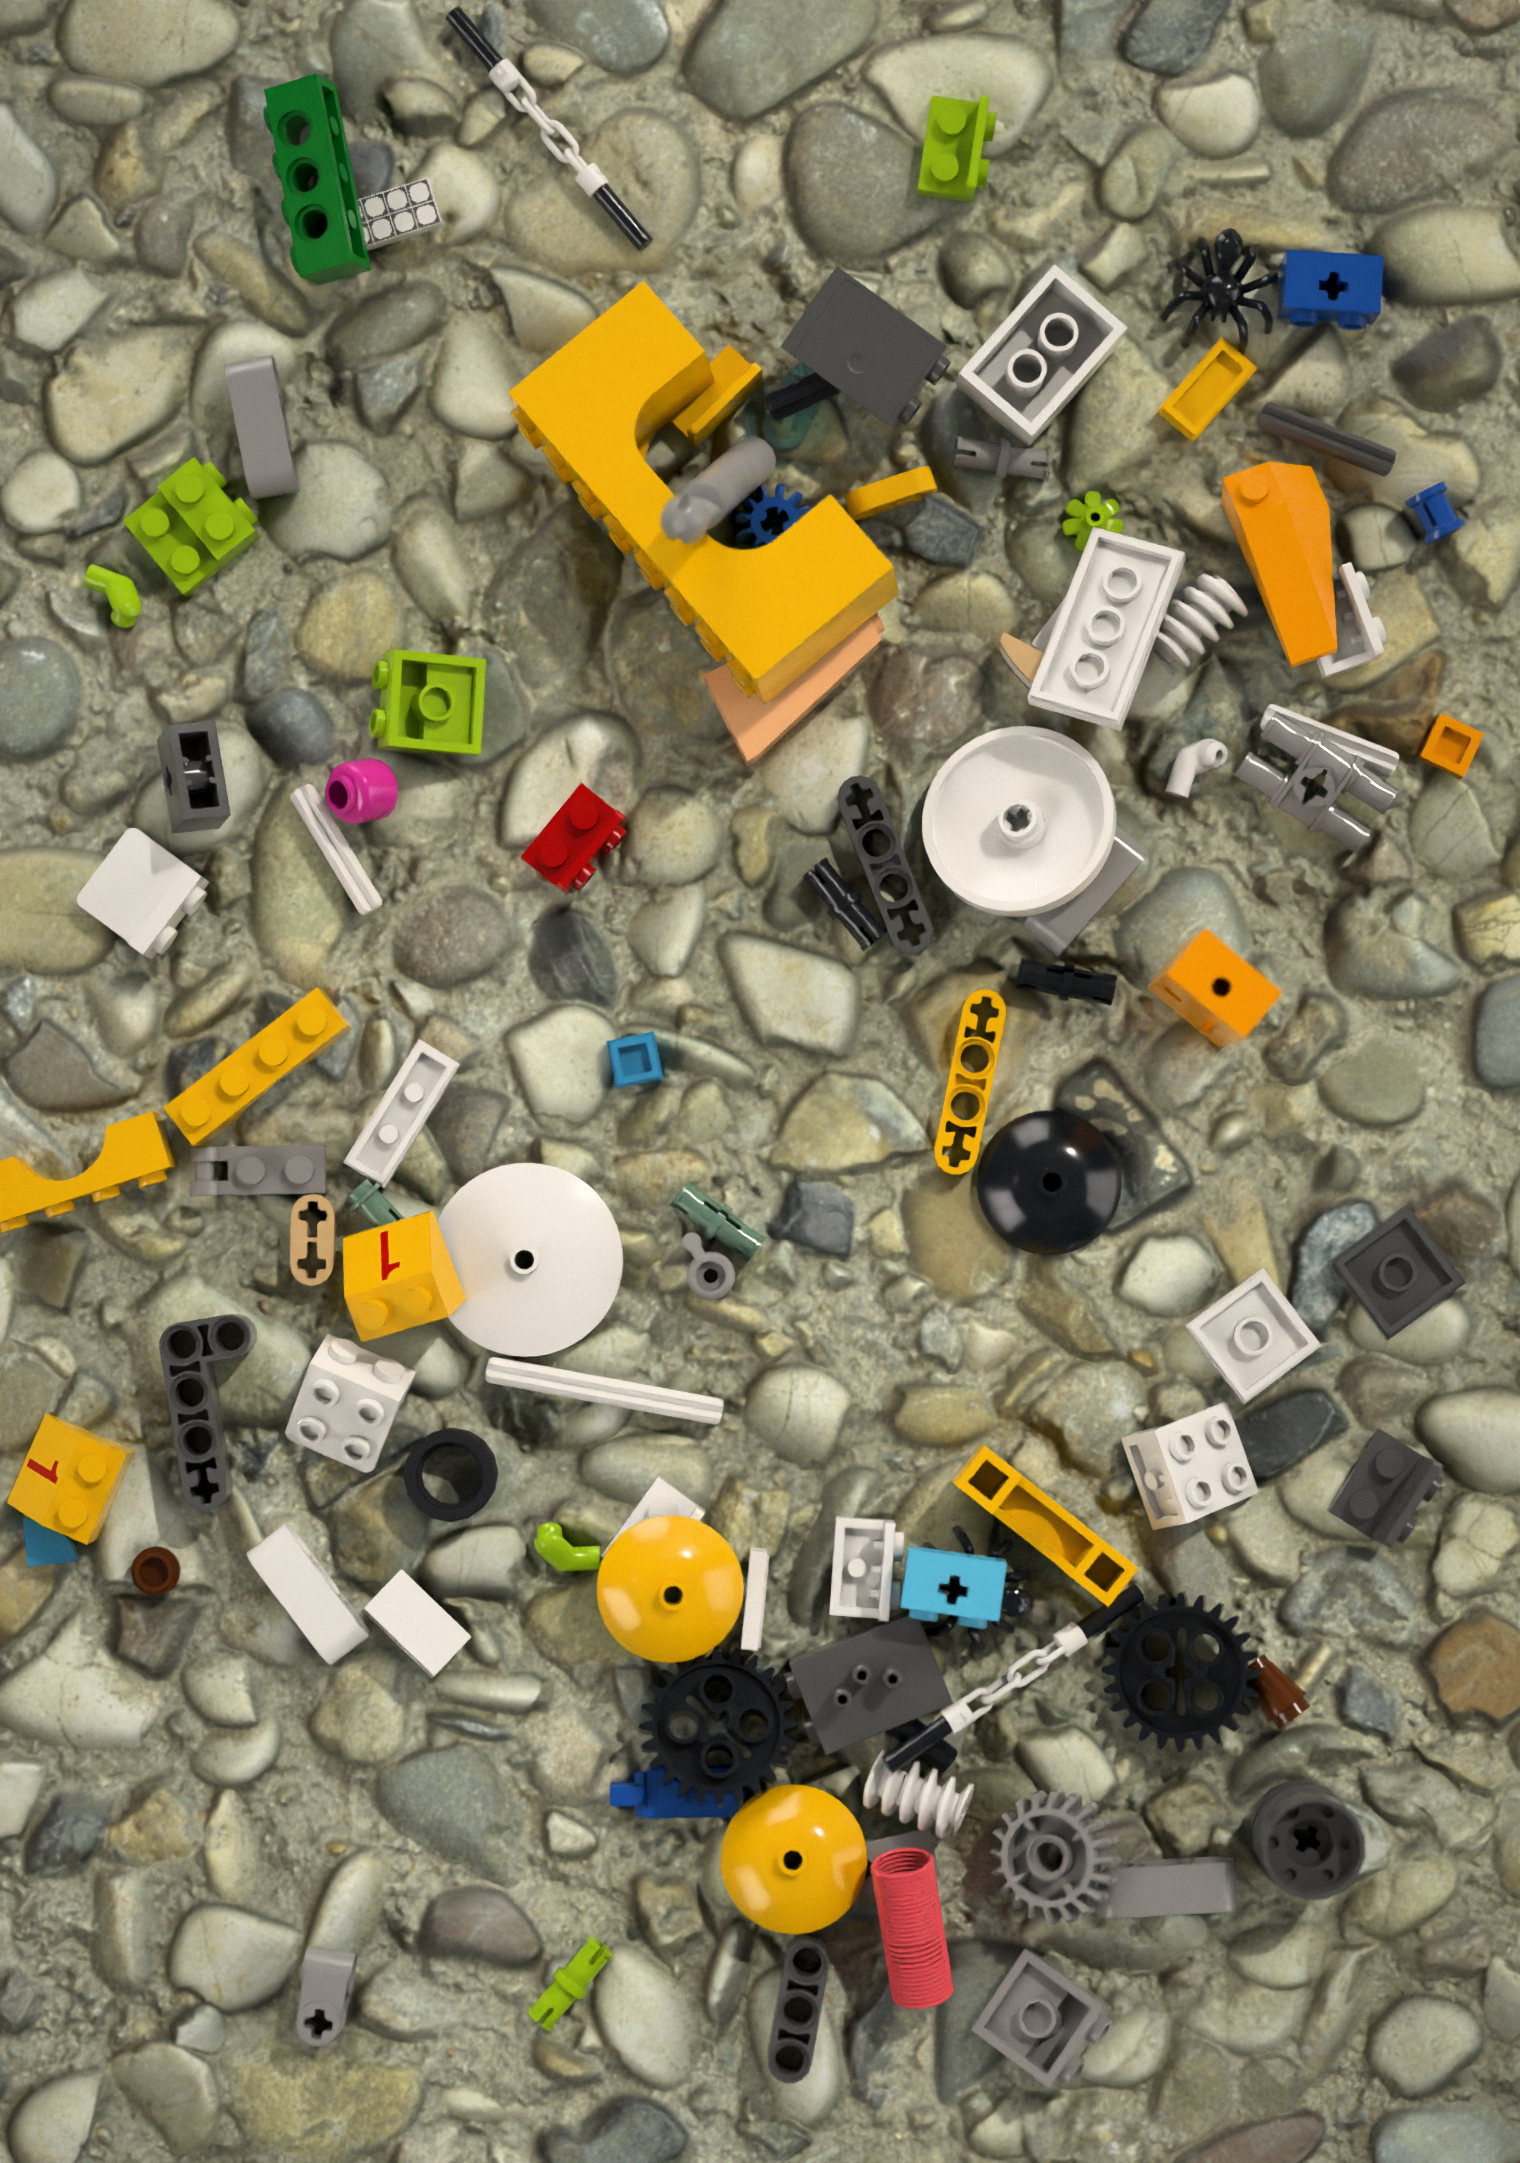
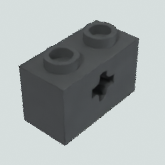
(193, 777)

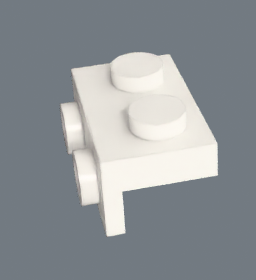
(1357, 633)
(863, 1568)

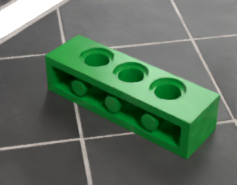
(342, 247)

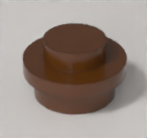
(156, 1571)

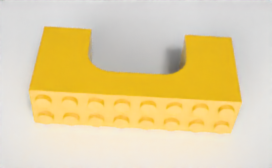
(758, 608)

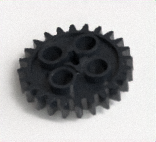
(1137, 1669)
(686, 1757)

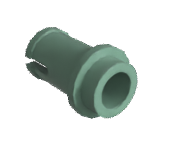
(373, 1205)

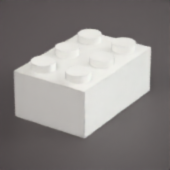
(1041, 356)

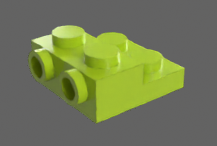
(193, 525)
(429, 703)

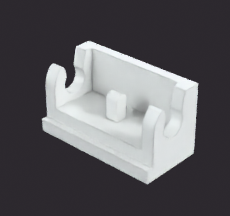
(416, 1623)

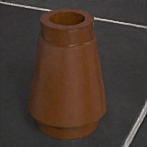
(1278, 1694)

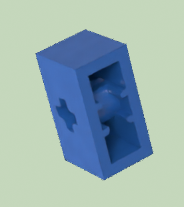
(1352, 277)

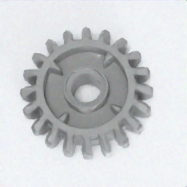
(1083, 1848)

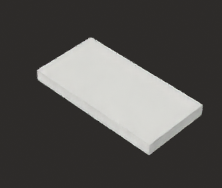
(1106, 628)

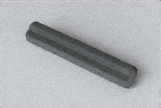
(1326, 439)

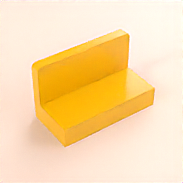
(733, 384)

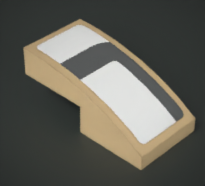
(1020, 658)

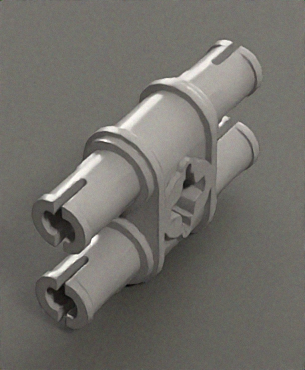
(1312, 756)

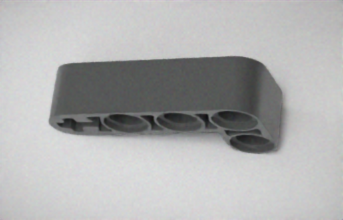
(208, 1412)

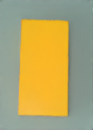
(1207, 389)

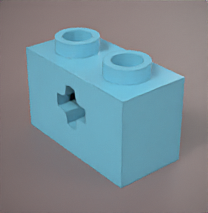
(979, 1574)

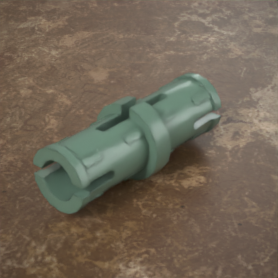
(717, 1221)

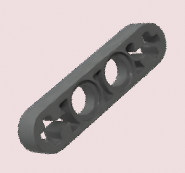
(890, 863)

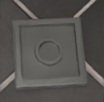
(1396, 1272)

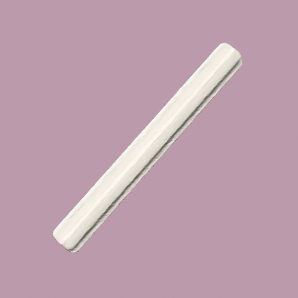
(604, 1390)

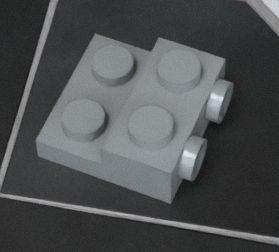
(1043, 2020)

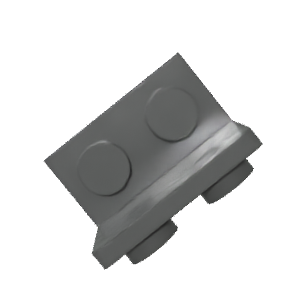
(1386, 1490)

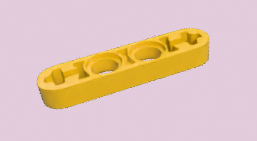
(964, 1081)

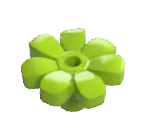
(1083, 513)

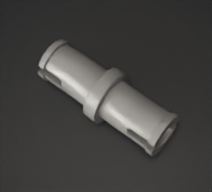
(1002, 458)

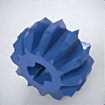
(767, 507)

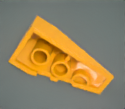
(1287, 546)

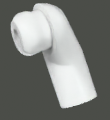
(1192, 761)

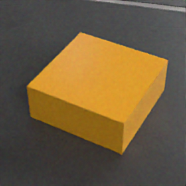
(1450, 746)

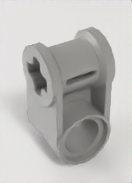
(325, 1986)

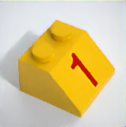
(399, 1276)
(70, 1479)

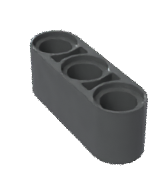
(798, 2031)

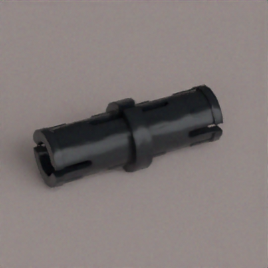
(844, 904)
(1066, 981)

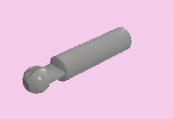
(718, 490)

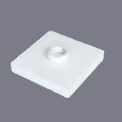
(1252, 1335)

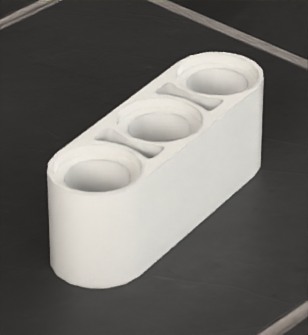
(308, 1594)

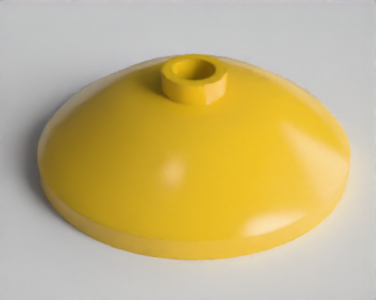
(662, 1555)
(831, 1853)

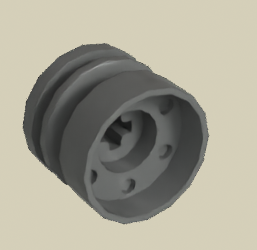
(1302, 1866)

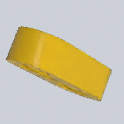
(890, 493)

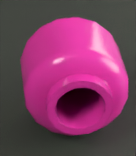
(361, 791)

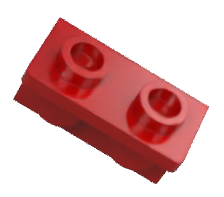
(575, 839)

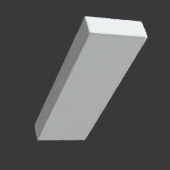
(402, 1113)

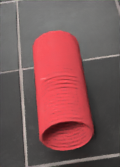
(914, 1925)

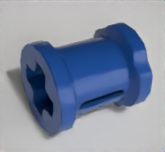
(1435, 513)

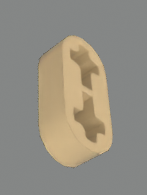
(301, 1239)

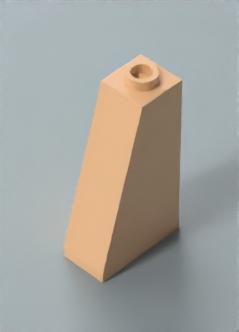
(761, 726)

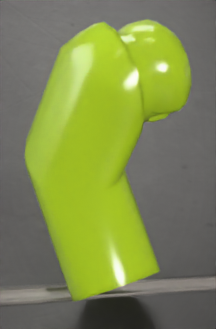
(120, 593)
(561, 1554)

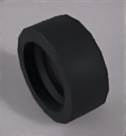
(415, 1485)

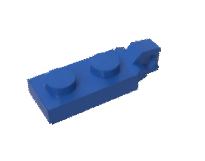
(658, 1802)

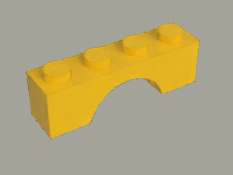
(257, 1066)
(131, 1152)
(1044, 1524)

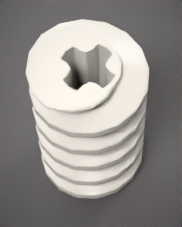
(1195, 619)
(917, 1797)

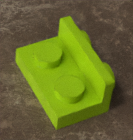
(953, 148)

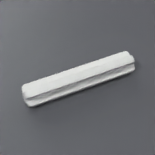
(1376, 758)
(336, 849)

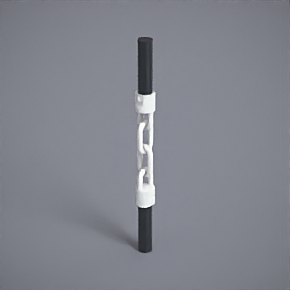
(507, 79)
(959, 1715)

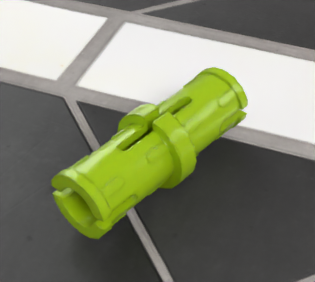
(570, 1983)

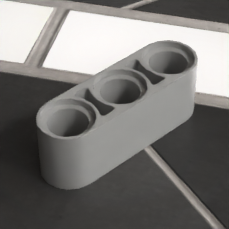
(262, 427)
(1063, 924)
(1171, 1887)

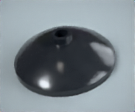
(1013, 1189)

